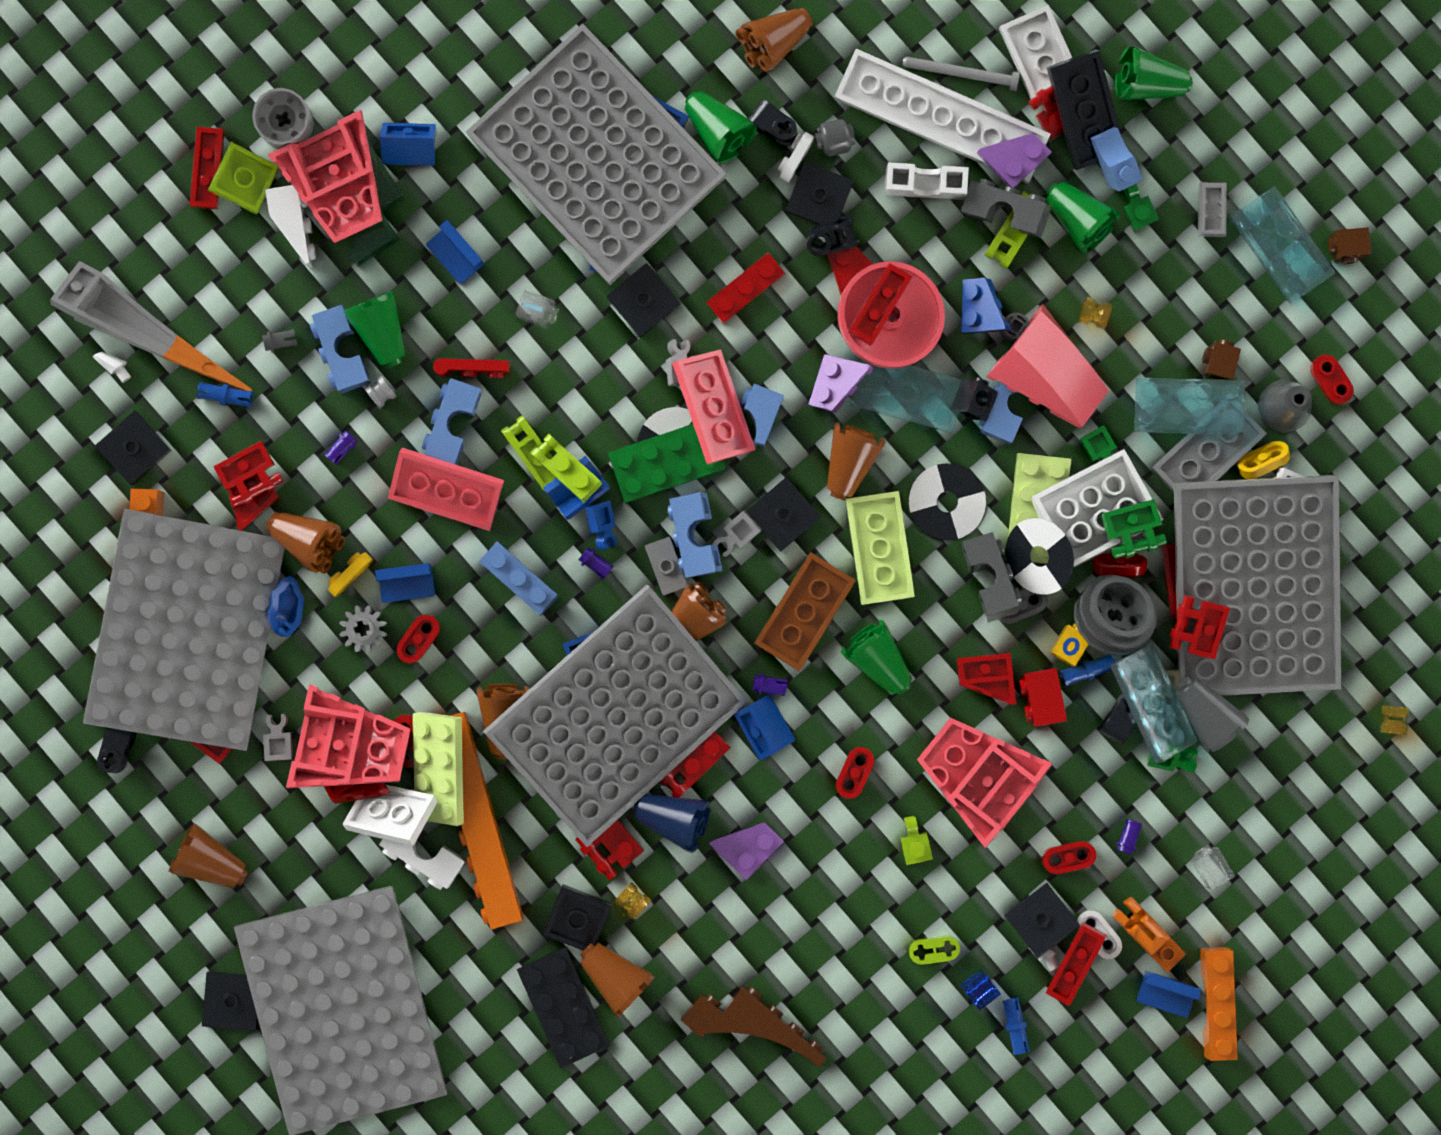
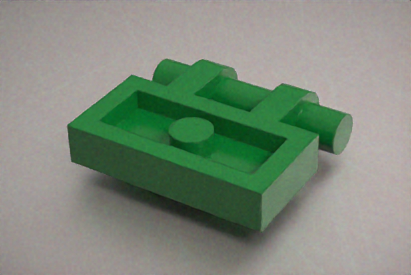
(1132, 520)

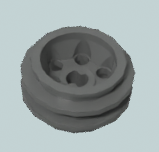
(1108, 624)

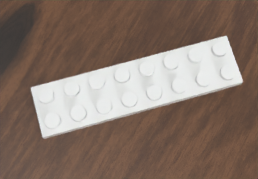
(927, 108)

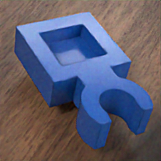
(600, 522)

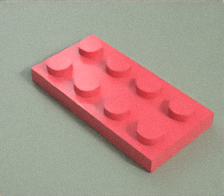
(713, 406)
(445, 489)

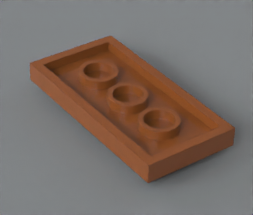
(805, 611)

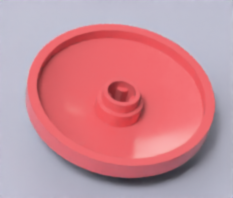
(909, 330)

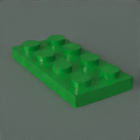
(661, 463)

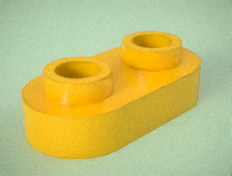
(1264, 460)
(341, 581)

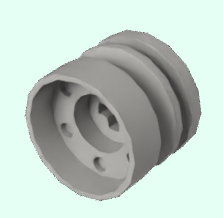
(279, 104)

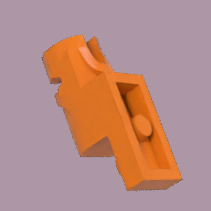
(1149, 935)

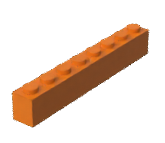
(484, 841)

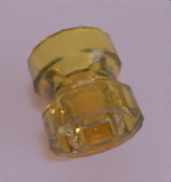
(1095, 312)
(1394, 726)
(638, 903)

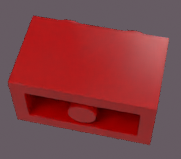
(1043, 697)

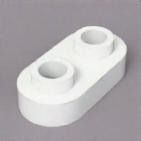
(790, 165)
(1102, 925)

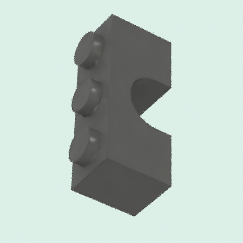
(985, 199)
(984, 554)

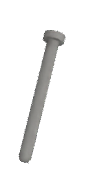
(964, 72)

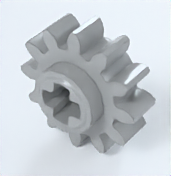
(359, 638)

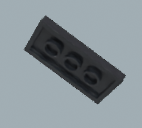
(1082, 104)
(563, 1007)

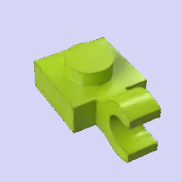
(916, 844)

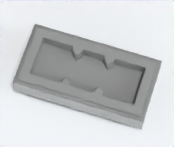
(1212, 209)
(666, 566)

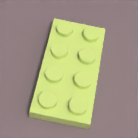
(1031, 477)
(880, 548)
(439, 764)

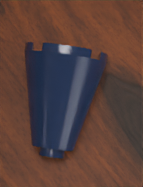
(674, 818)

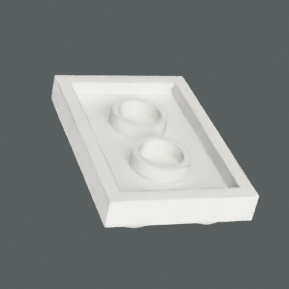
(1034, 45)
(393, 816)

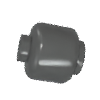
(835, 137)

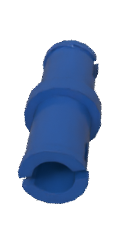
(225, 395)
(1086, 670)
(1016, 1026)

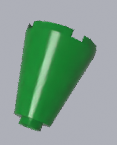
(1149, 77)
(719, 126)
(1081, 215)
(379, 327)
(879, 658)

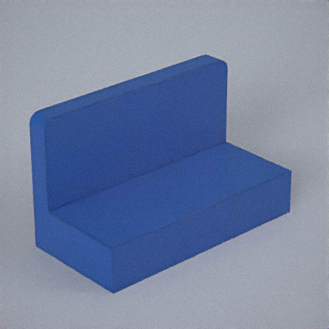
(408, 144)
(454, 253)
(566, 500)
(406, 582)
(764, 727)
(1167, 994)

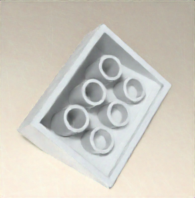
(1081, 500)

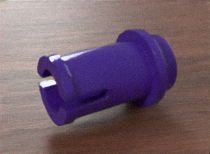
(341, 447)
(595, 563)
(769, 685)
(1129, 837)

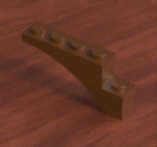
(749, 1016)

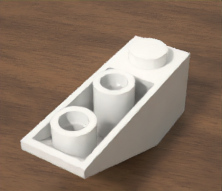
(289, 215)

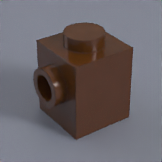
(1350, 245)
(1221, 360)

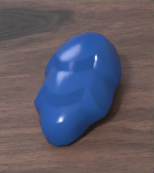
(285, 607)

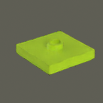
(243, 178)

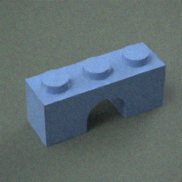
(331, 328)
(457, 399)
(1001, 423)
(687, 513)
(519, 578)

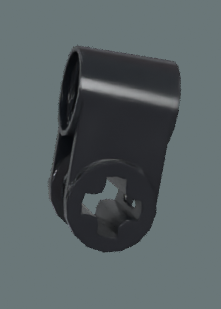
(770, 122)
(834, 236)
(1118, 722)
(118, 745)

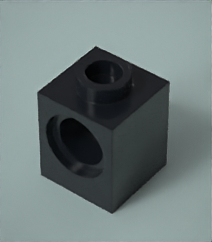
(974, 399)

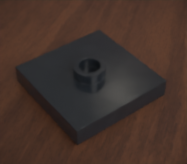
(819, 194)
(643, 300)
(133, 447)
(783, 514)
(577, 918)
(1042, 920)
(228, 1002)

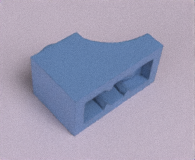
(1116, 160)
(763, 408)

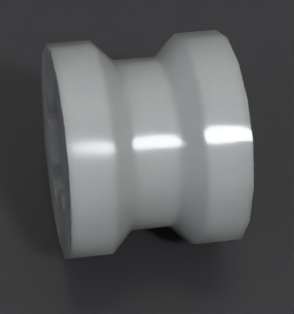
(380, 391)

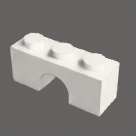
(941, 183)
(440, 869)

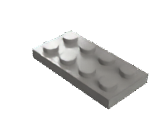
(1206, 455)

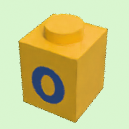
(1069, 645)

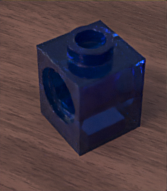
(980, 989)

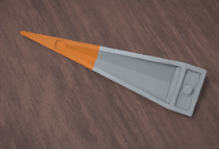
(107, 308)

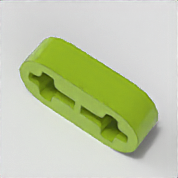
(934, 942)

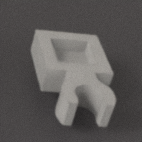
(677, 354)
(739, 531)
(277, 744)

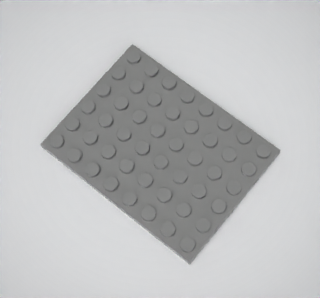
(596, 154)
(1276, 563)
(184, 630)
(615, 715)
(340, 1010)

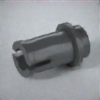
(278, 341)

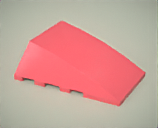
(334, 177)
(1051, 371)
(346, 745)
(981, 776)

